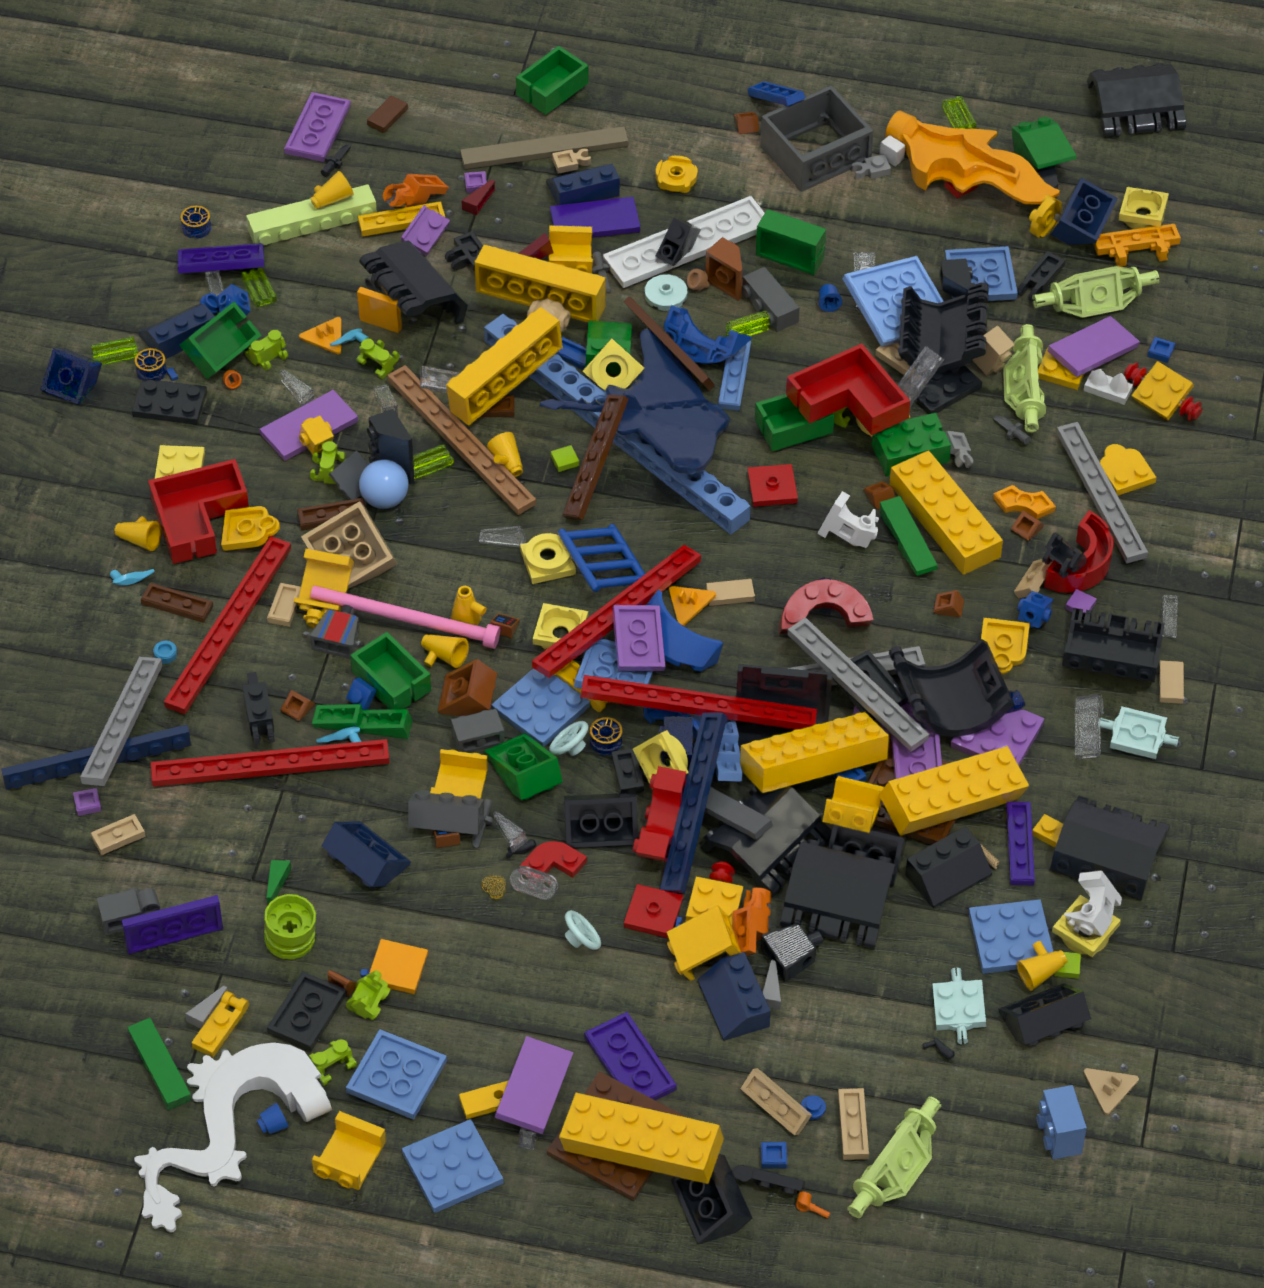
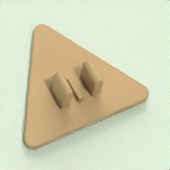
(1109, 1087)

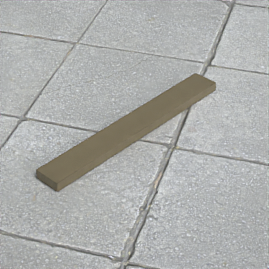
(543, 147)

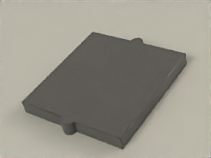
(348, 475)

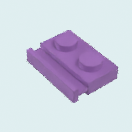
(425, 230)

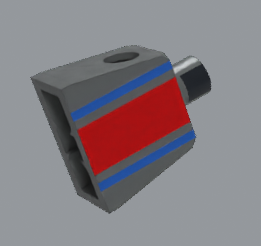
(336, 632)

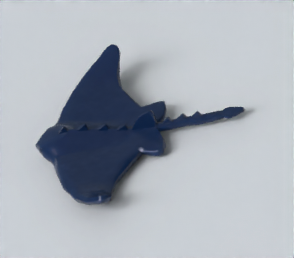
(664, 409)

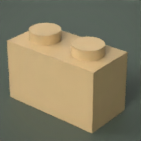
(997, 351)

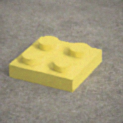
(178, 459)

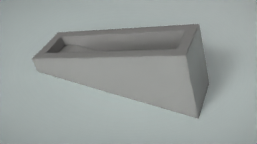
(771, 989)
(200, 1013)

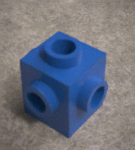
(231, 294)
(1035, 609)

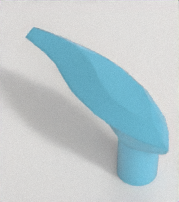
(355, 334)
(130, 578)
(347, 733)

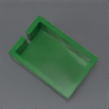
(552, 80)
(790, 242)
(220, 340)
(785, 425)
(909, 440)
(391, 671)

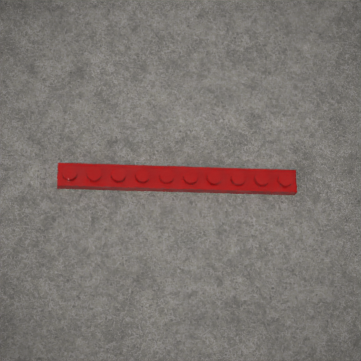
(602, 622)
(227, 625)
(697, 702)
(269, 762)

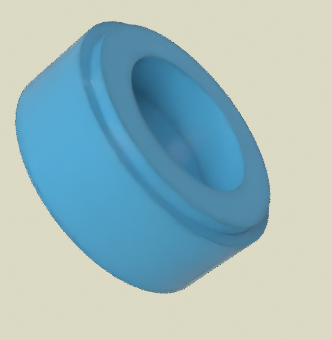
(166, 651)

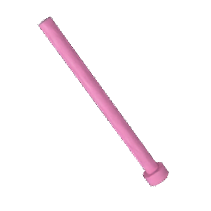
(488, 635)

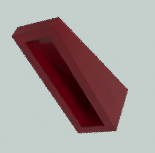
(477, 199)
(539, 248)

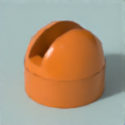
(235, 376)

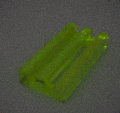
(962, 125)
(254, 275)
(750, 324)
(115, 349)
(428, 457)

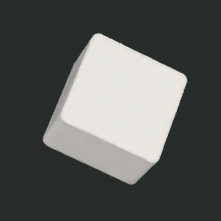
(893, 150)

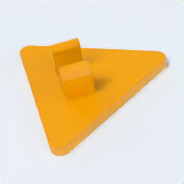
(324, 335)
(689, 602)

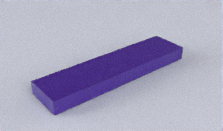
(1020, 843)

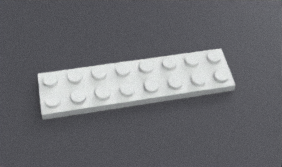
(638, 260)

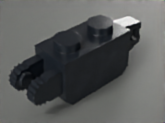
(258, 709)

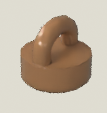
(697, 280)

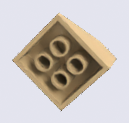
(355, 536)

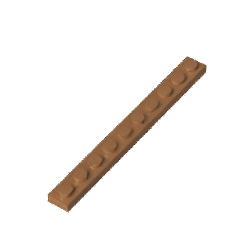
(462, 440)

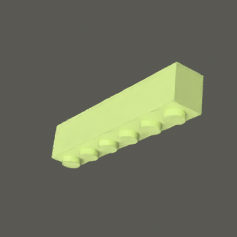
(303, 218)

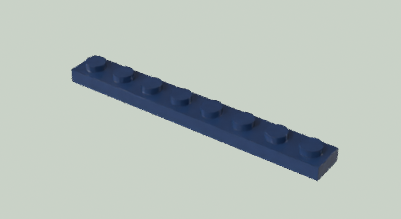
(75, 761)
(693, 803)

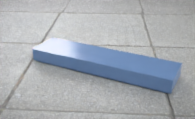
(734, 379)

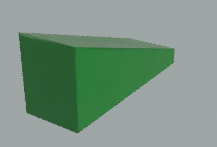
(277, 876)

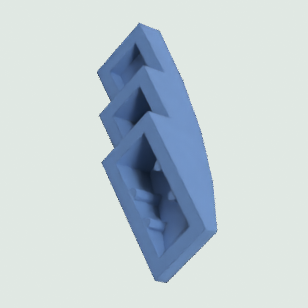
(728, 759)

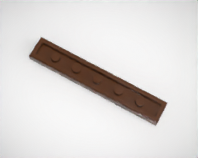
(669, 343)
(595, 457)

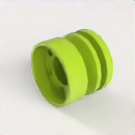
(289, 926)

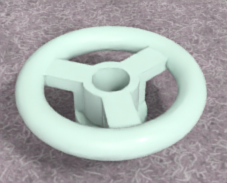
(570, 739)
(581, 931)

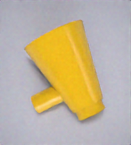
(333, 190)
(506, 452)
(141, 533)
(466, 608)
(449, 649)
(1041, 967)

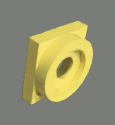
(1141, 198)
(613, 353)
(545, 570)
(553, 617)
(650, 754)
(1074, 940)

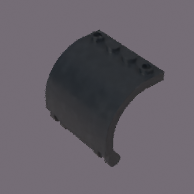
(781, 686)
(957, 695)

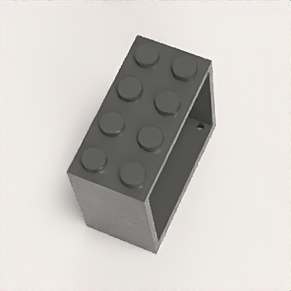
(803, 116)

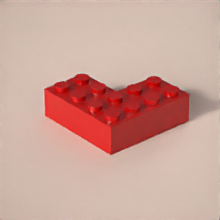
(849, 381)
(189, 500)

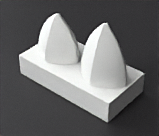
(1108, 387)

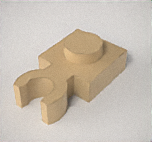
(569, 161)

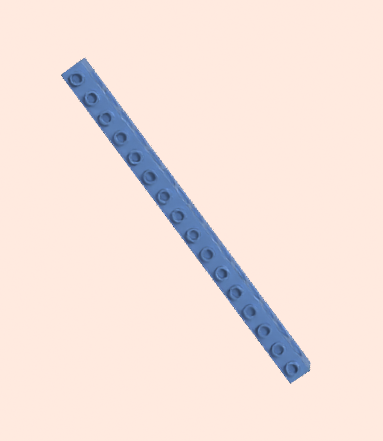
(699, 489)

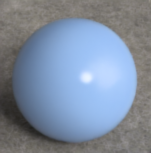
(383, 484)

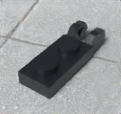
(1041, 274)
(767, 1178)

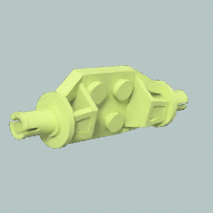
(1096, 291)
(1021, 379)
(899, 1161)

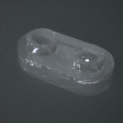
(535, 884)

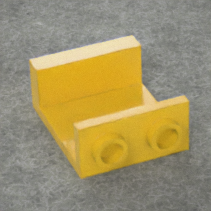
(571, 247)
(325, 571)
(461, 773)
(853, 804)
(702, 940)
(350, 1151)

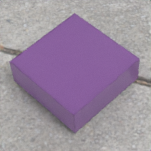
(474, 180)
(1082, 601)
(87, 801)

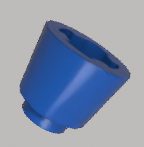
(829, 298)
(272, 1120)

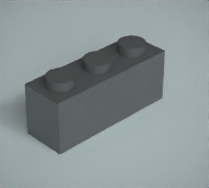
(770, 296)
(446, 812)

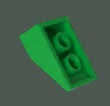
(1042, 143)
(600, 334)
(525, 766)

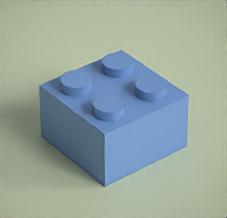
(1061, 1122)

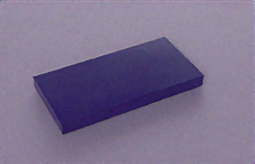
(604, 216)
(220, 258)
(172, 924)
(630, 1057)

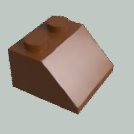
(725, 267)
(467, 690)

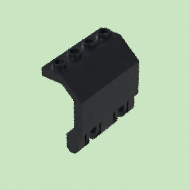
(1139, 98)
(412, 280)
(948, 328)
(1113, 649)
(1108, 843)
(779, 845)
(838, 889)

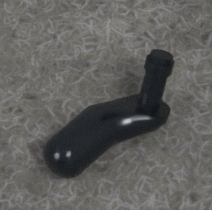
(525, 848)
(942, 1049)

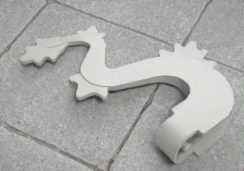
(221, 1083)

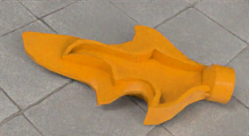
(965, 159)

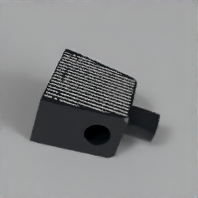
(791, 949)

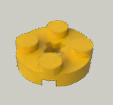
(682, 182)
(1043, 218)

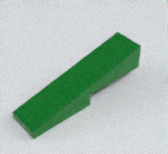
(908, 536)
(386, 722)
(159, 1064)

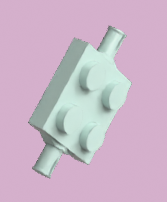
(1138, 732)
(959, 1005)

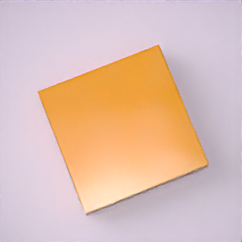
(379, 310)
(400, 965)

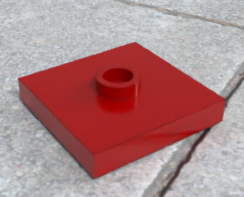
(772, 485)
(653, 910)

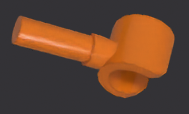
(804, 1204)

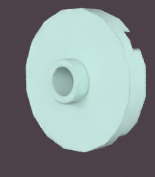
(665, 291)

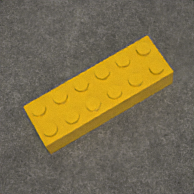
(531, 279)
(504, 366)
(946, 512)
(813, 752)
(953, 790)
(641, 1138)

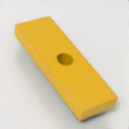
(482, 1100)

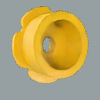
(313, 617)

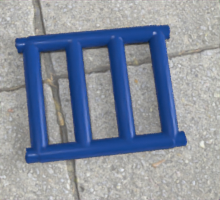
(587, 568)

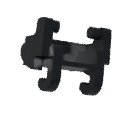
(1064, 555)

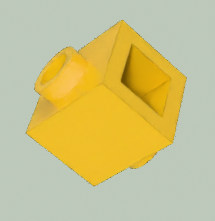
(315, 433)

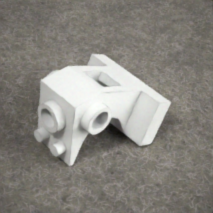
(862, 527)
(1101, 904)

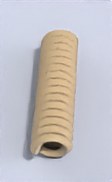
(990, 858)

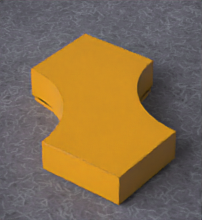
(1013, 499)

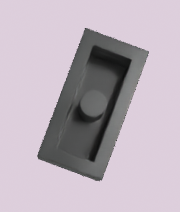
(477, 731)

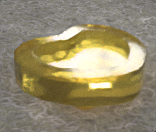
(494, 885)

